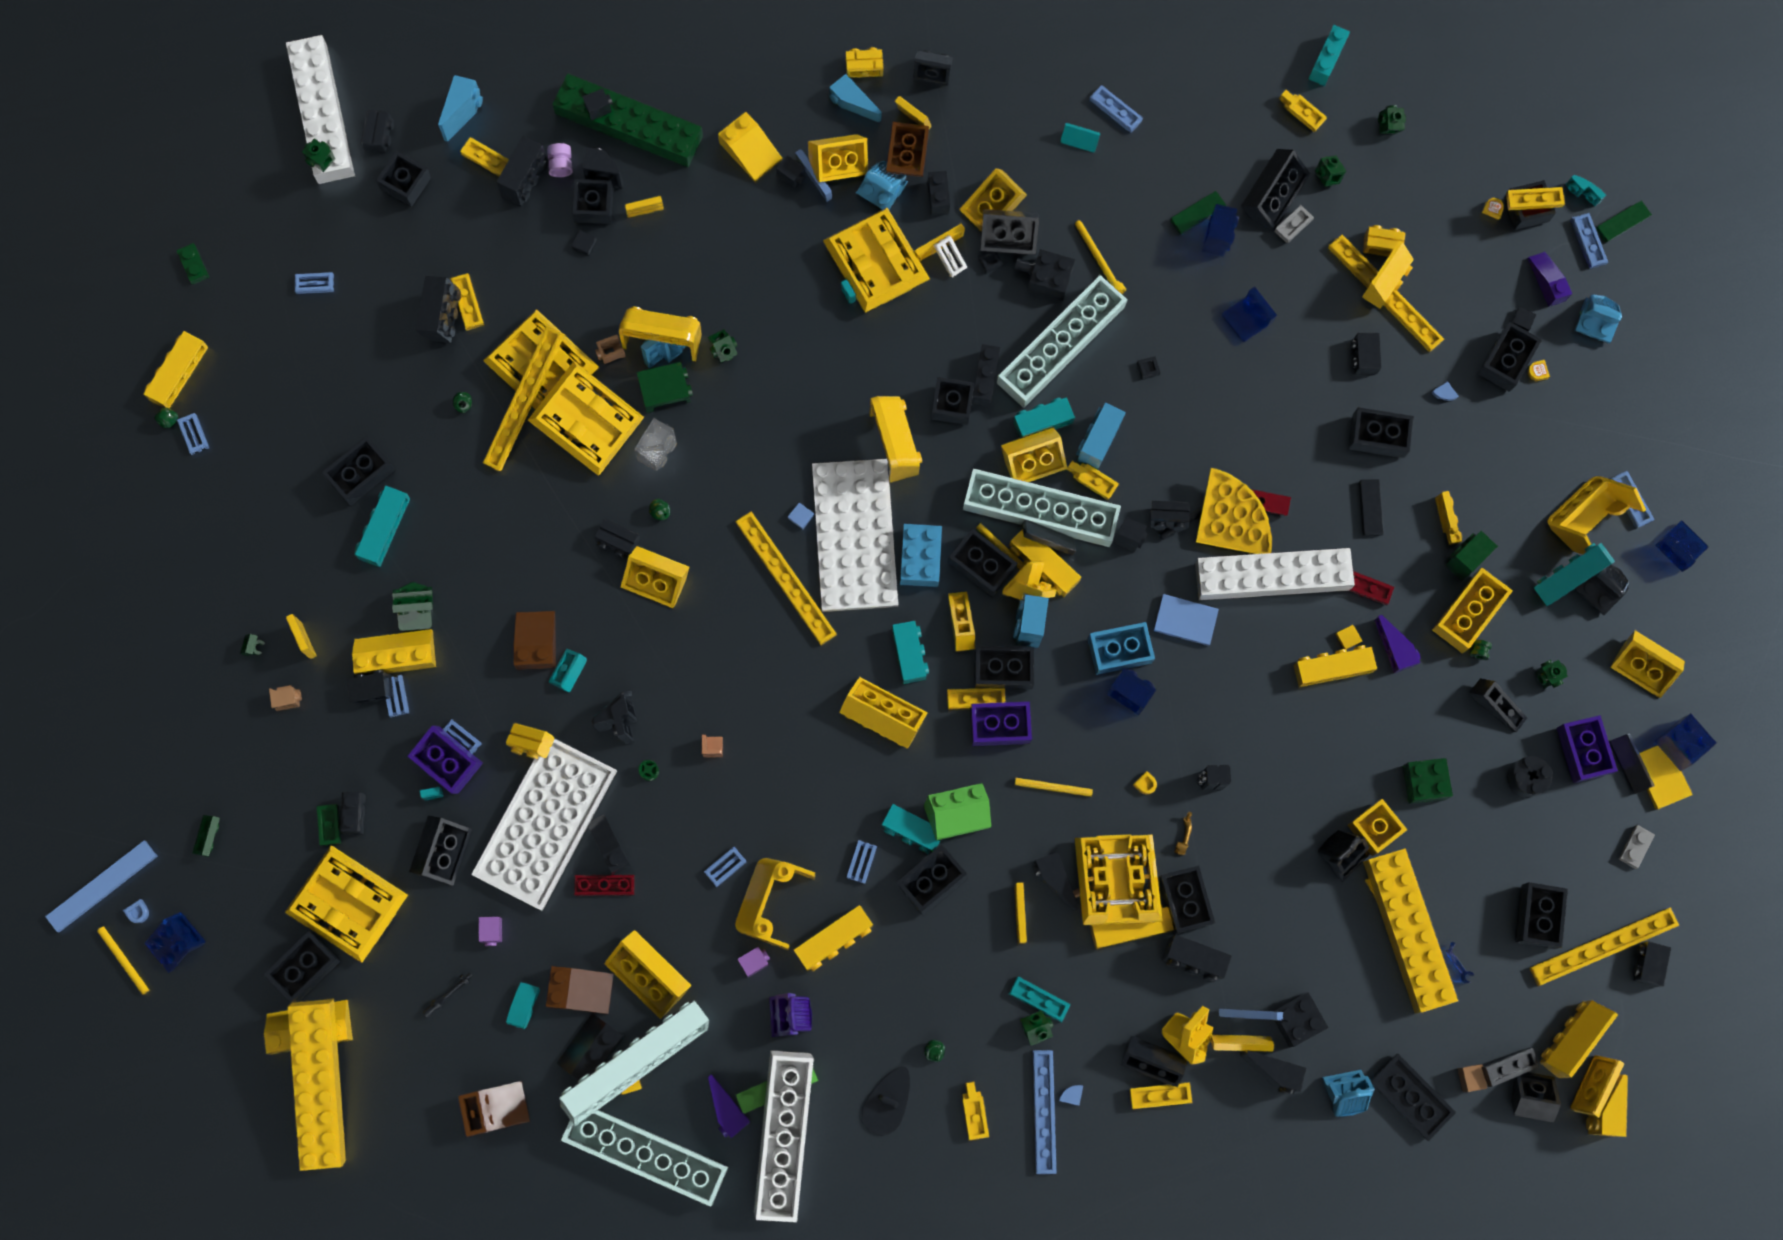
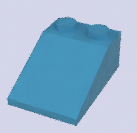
(460, 106)

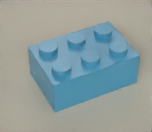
(1100, 435)
(921, 555)
(1030, 621)
(1121, 648)

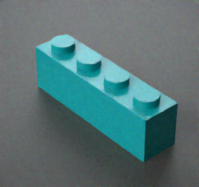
(382, 526)
(1574, 574)

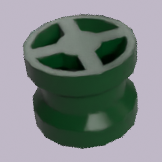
(1481, 650)
(646, 767)

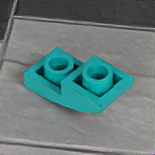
(1579, 185)
(522, 1005)

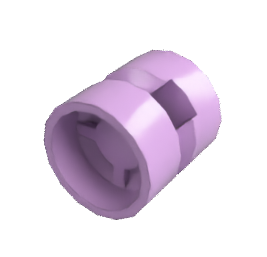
(559, 160)

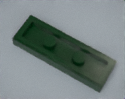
(1196, 213)
(1623, 221)

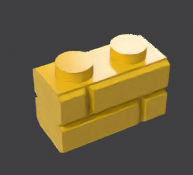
(864, 63)
(1381, 241)
(530, 741)

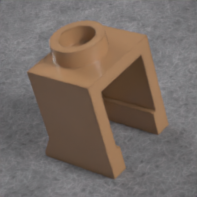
(608, 343)
(285, 698)

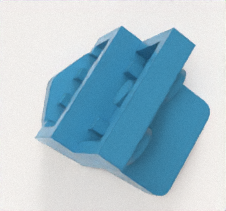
(882, 187)
(1599, 318)
(655, 351)
(1349, 1092)

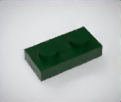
(193, 263)
(329, 825)
(206, 834)

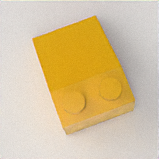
(749, 146)
(995, 193)
(1614, 1115)

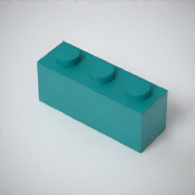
(1329, 55)
(1044, 417)
(910, 652)
(910, 828)

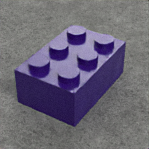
(1000, 723)
(1586, 749)
(445, 759)

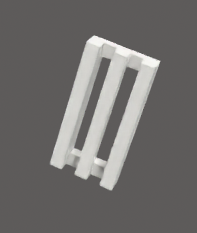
(942, 242)

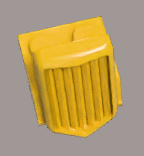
(1027, 583)
(1189, 1035)

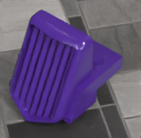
(790, 1014)

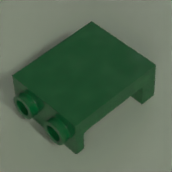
(664, 385)

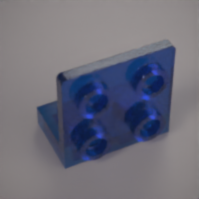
(1250, 315)
(1682, 546)
(173, 941)

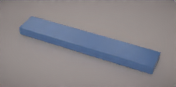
(101, 886)
(1044, 1112)

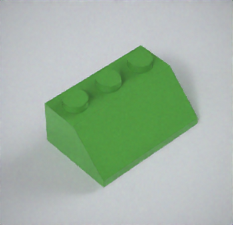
(958, 811)

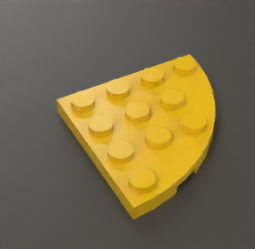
(1233, 516)

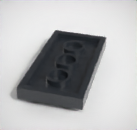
(1412, 1097)

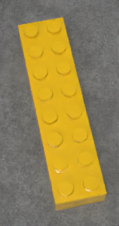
(1410, 931)
(316, 1084)

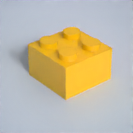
(1378, 826)

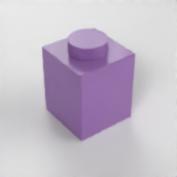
(490, 930)
(754, 961)

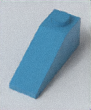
(851, 98)

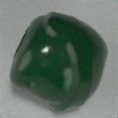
(462, 402)
(166, 417)
(659, 509)
(934, 1050)

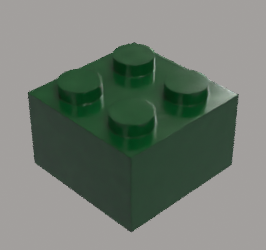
(1470, 554)
(1427, 780)

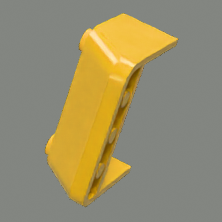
(661, 328)
(895, 436)
(1589, 506)
(749, 917)

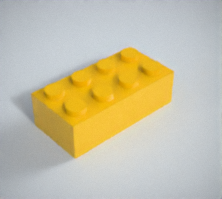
(1472, 610)

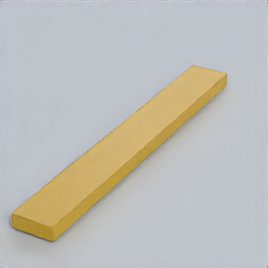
(1398, 306)
(523, 398)
(786, 578)
(1604, 946)

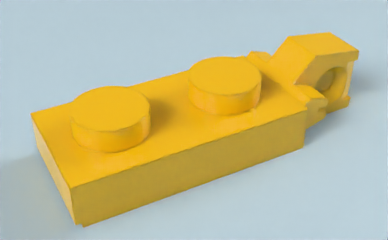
(1303, 110)
(1093, 479)
(1448, 518)
(974, 1113)

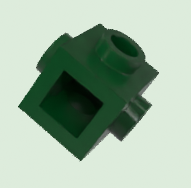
(1392, 120)
(318, 154)
(1330, 170)
(722, 346)
(1552, 674)
(1037, 1027)

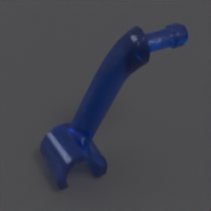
(1459, 966)

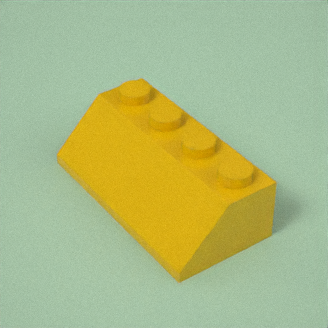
(394, 652)
(883, 712)
(647, 974)
(278, 1034)
(1577, 1039)

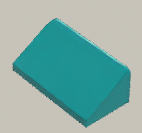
(1080, 137)
(568, 670)

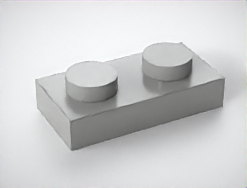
(1294, 224)
(1636, 846)

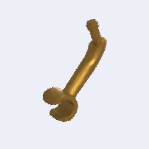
(1182, 847)

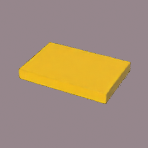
(1667, 778)
(1597, 1086)

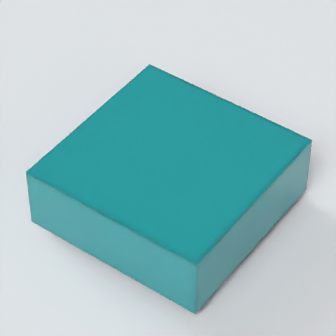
(848, 291)
(431, 793)

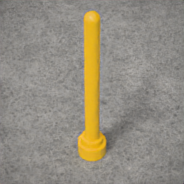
(1100, 260)

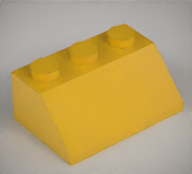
(838, 157)
(1389, 276)
(1035, 456)
(654, 576)
(1648, 664)

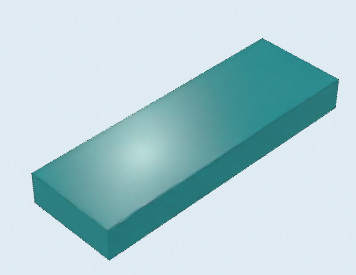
(1039, 999)

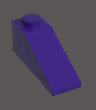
(1550, 279)
(1398, 648)
(728, 1113)

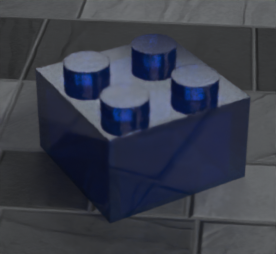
(1220, 230)
(1132, 691)
(1685, 742)

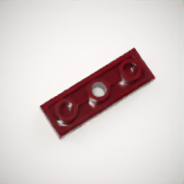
(1274, 503)
(591, 885)

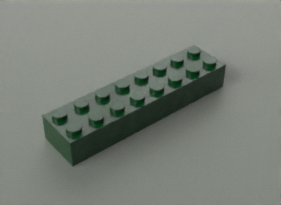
(631, 122)

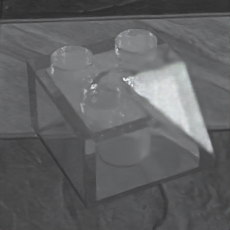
(655, 445)

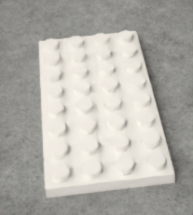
(855, 535)
(544, 824)

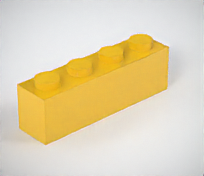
(175, 370)
(1055, 569)
(1335, 666)
(1112, 934)
(834, 937)

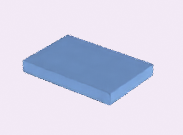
(1186, 620)

